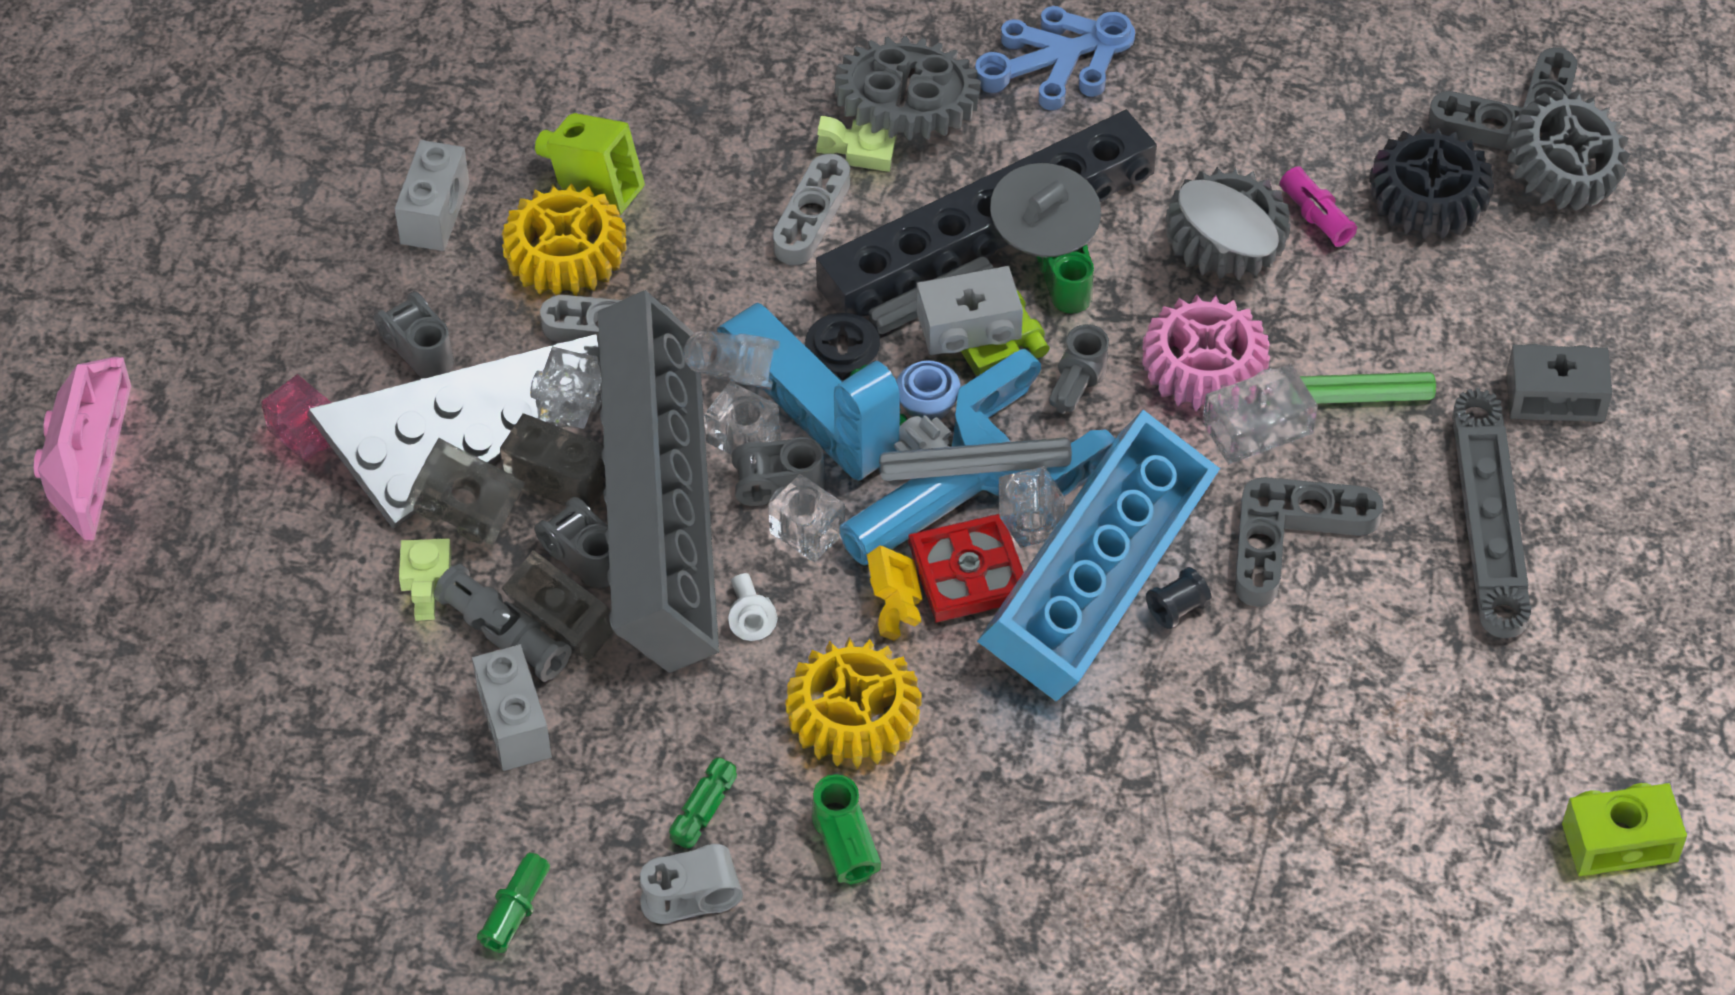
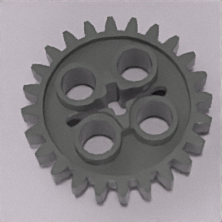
(876, 82)

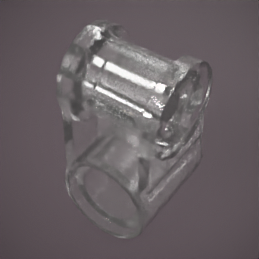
(739, 357)

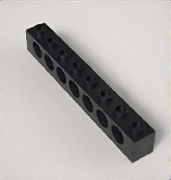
(961, 225)

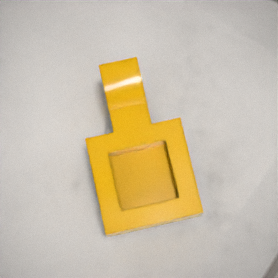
(896, 582)

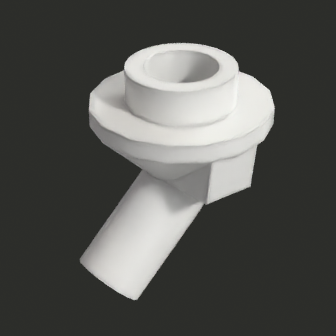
(751, 615)

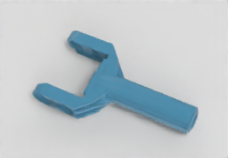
(928, 499)

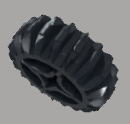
(1458, 190)

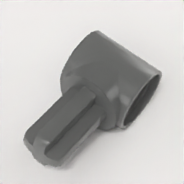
(1080, 366)

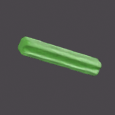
(1371, 387)

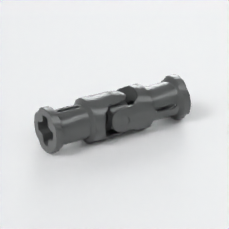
(502, 622)

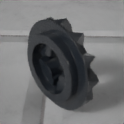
(859, 334)

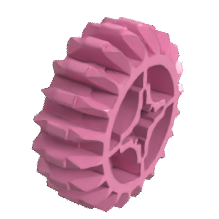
(1205, 339)

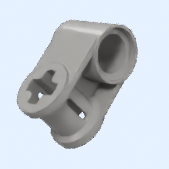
(692, 881)

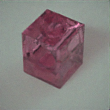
(288, 420)

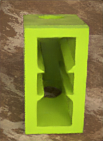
(594, 155)

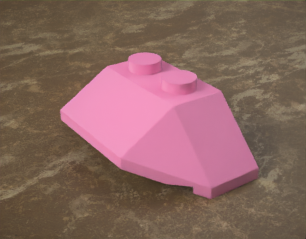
(83, 441)

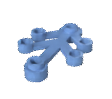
(1107, 36)

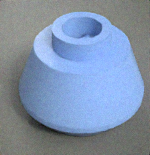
(928, 389)

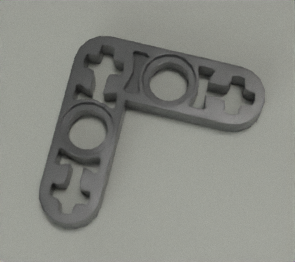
(1482, 108)
(1274, 519)

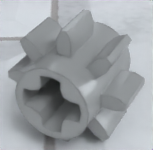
(922, 434)

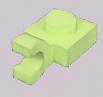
(858, 143)
(420, 569)

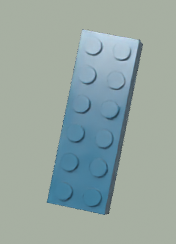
(1099, 556)

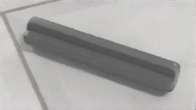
(904, 307)

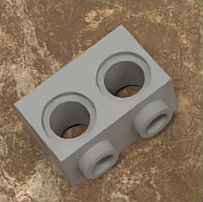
(512, 707)

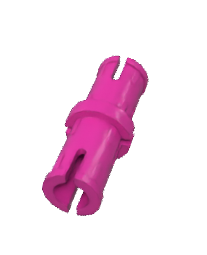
(1334, 223)

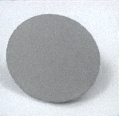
(1228, 218)

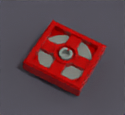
(966, 566)

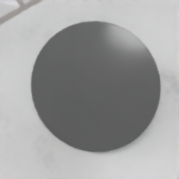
(1045, 210)

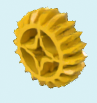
(564, 225)
(837, 723)

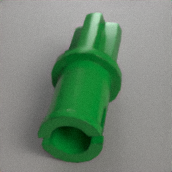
(513, 903)

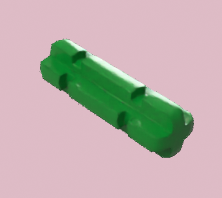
(703, 803)

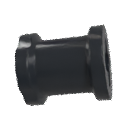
(1178, 597)

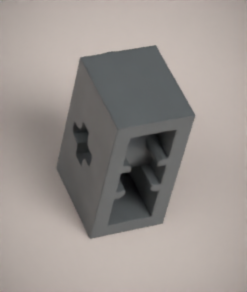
(1559, 383)

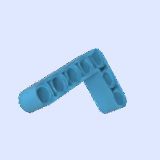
(847, 418)

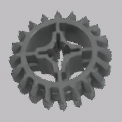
(1560, 163)
(1201, 251)

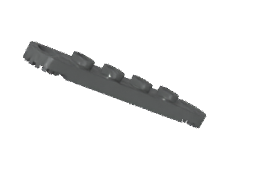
(1491, 513)

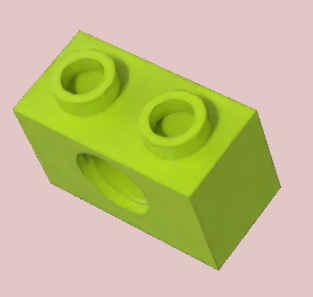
(1603, 847)

